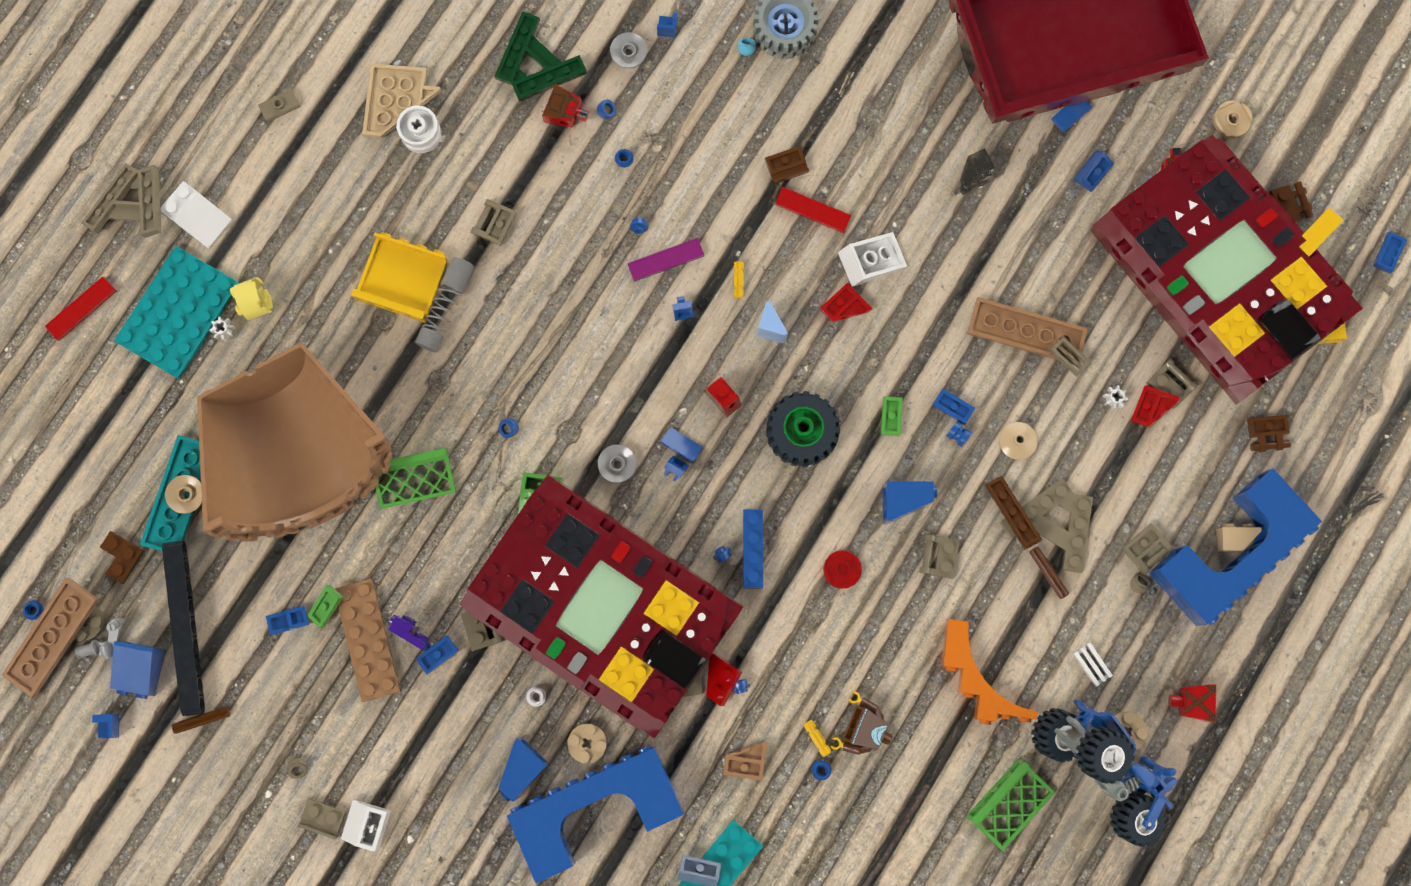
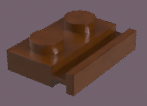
(786, 165)

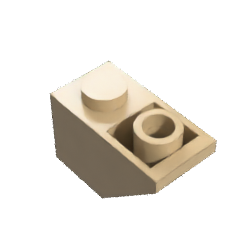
(1235, 538)

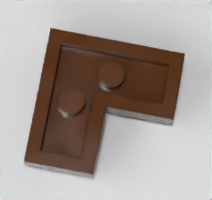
(126, 556)

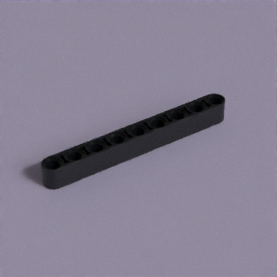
(183, 628)

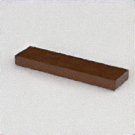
(1013, 513)

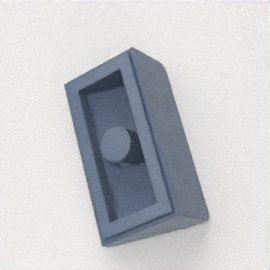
(699, 871)

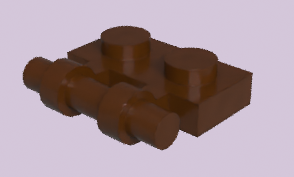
(1285, 198)
(1268, 426)

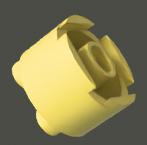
(251, 299)

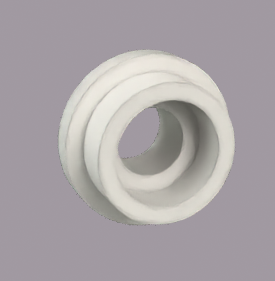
(531, 692)

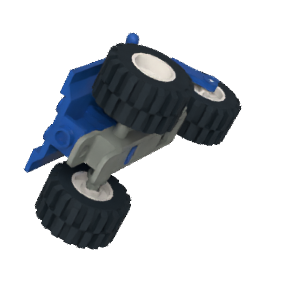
(1107, 756)

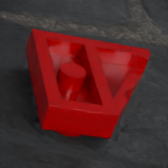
(844, 305)
(1153, 406)
(721, 679)

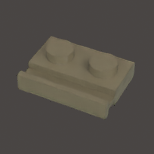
(322, 818)

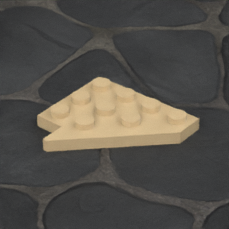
(390, 93)

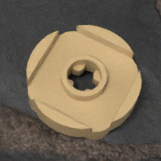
(1225, 127)
(1136, 724)
(589, 732)

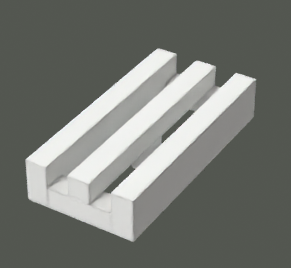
(1083, 650)

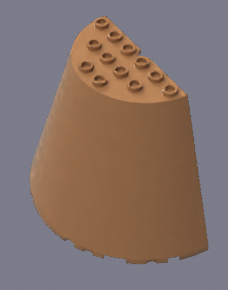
(284, 449)

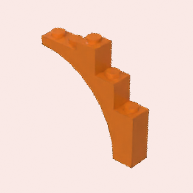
(958, 655)

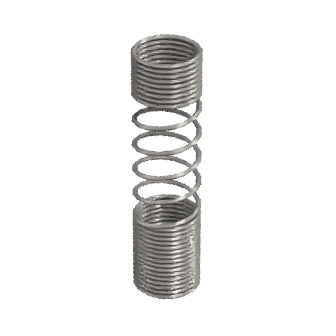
(454, 281)

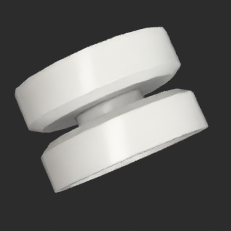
(419, 129)

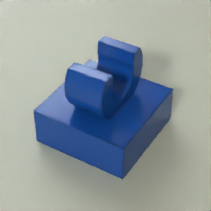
(682, 309)
(675, 466)

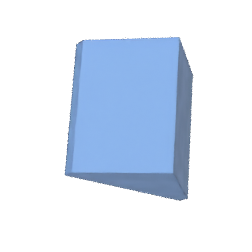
(771, 325)

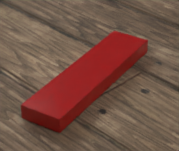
(813, 210)
(80, 308)

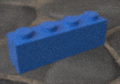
(752, 548)

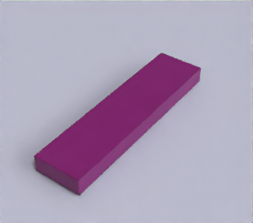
(665, 259)

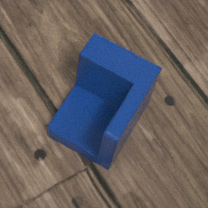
(667, 26)
(107, 725)

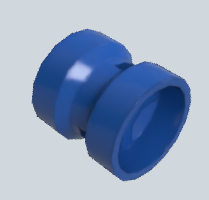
(959, 434)

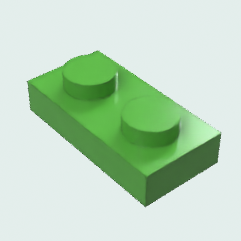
(891, 416)
(325, 606)

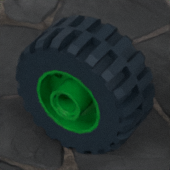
(798, 446)

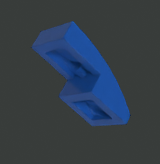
(1070, 115)
(287, 620)

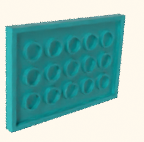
(176, 312)

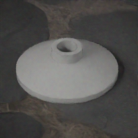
(628, 42)
(610, 456)

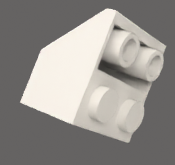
(365, 825)

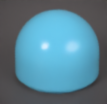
(746, 49)

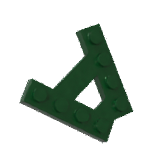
(554, 70)

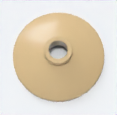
(1009, 443)
(175, 494)

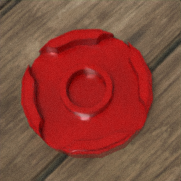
(842, 569)

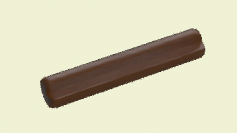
(1049, 572)
(200, 720)

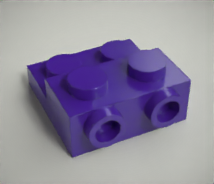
(407, 630)

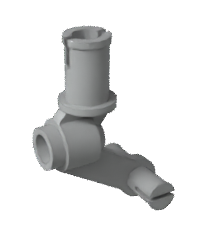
(102, 648)

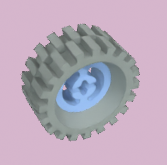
(770, 32)

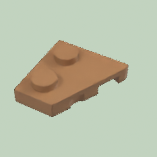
(746, 762)

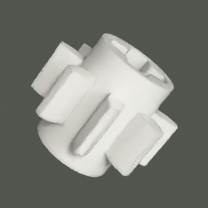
(225, 324)
(1111, 400)

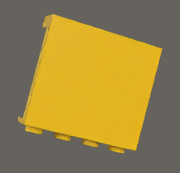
(401, 277)

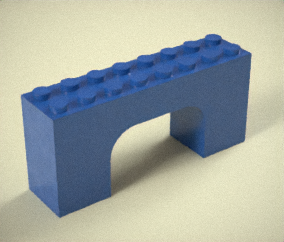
(1283, 524)
(541, 823)

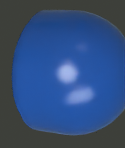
(601, 110)
(513, 426)

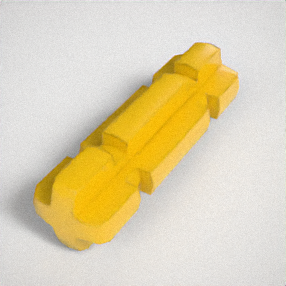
(738, 279)
(817, 738)

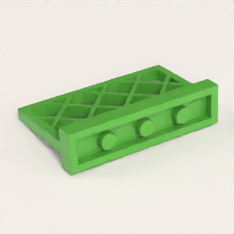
(415, 460)
(998, 792)

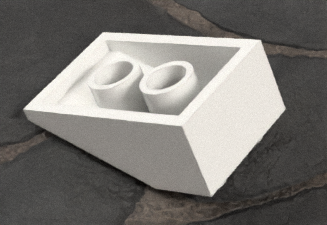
(195, 215)
(872, 258)

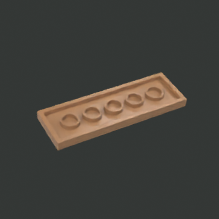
(1023, 329)
(50, 637)
(367, 641)

